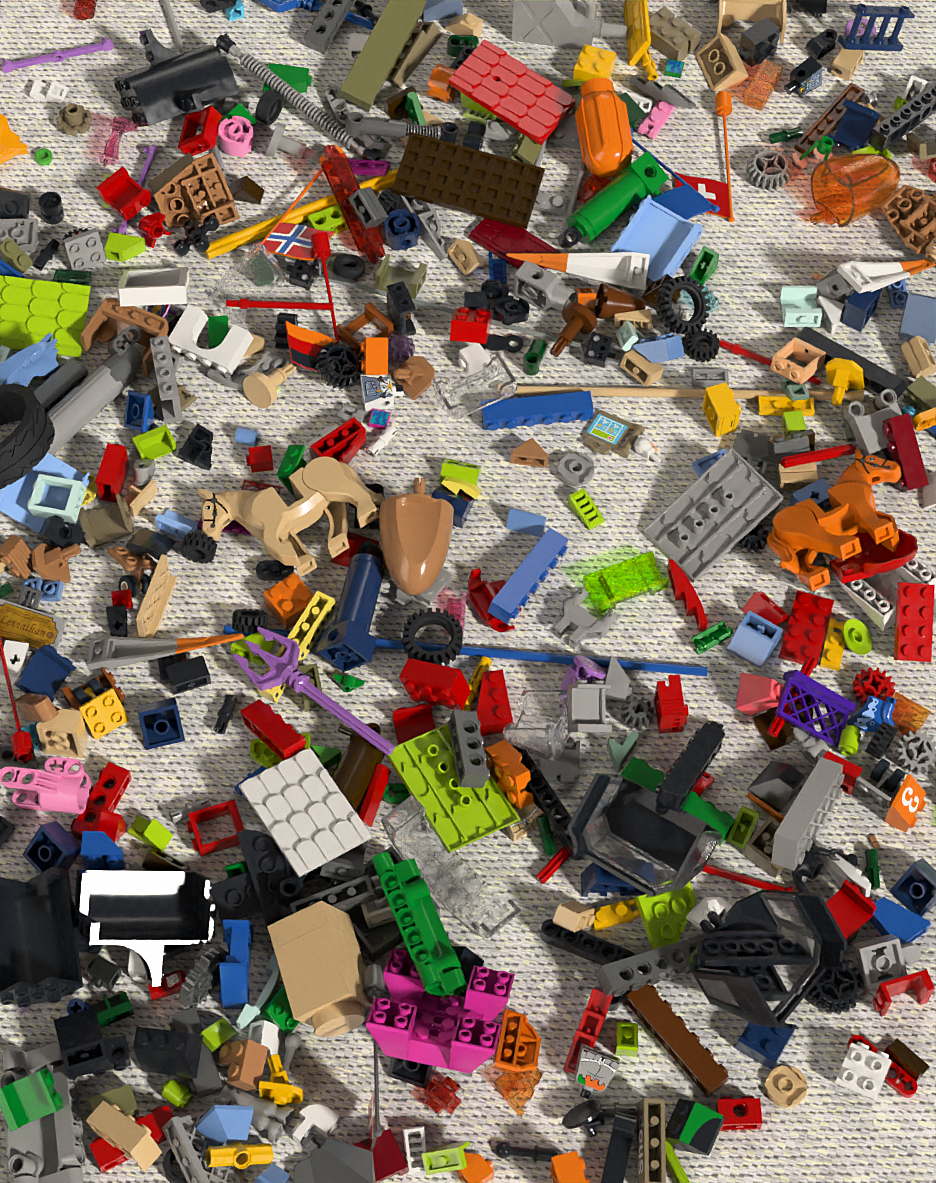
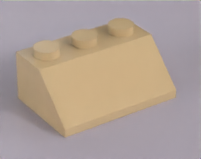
(721, 63)
(64, 734)

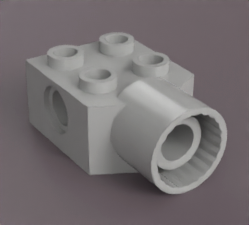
(541, 288)

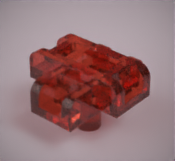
(444, 1095)

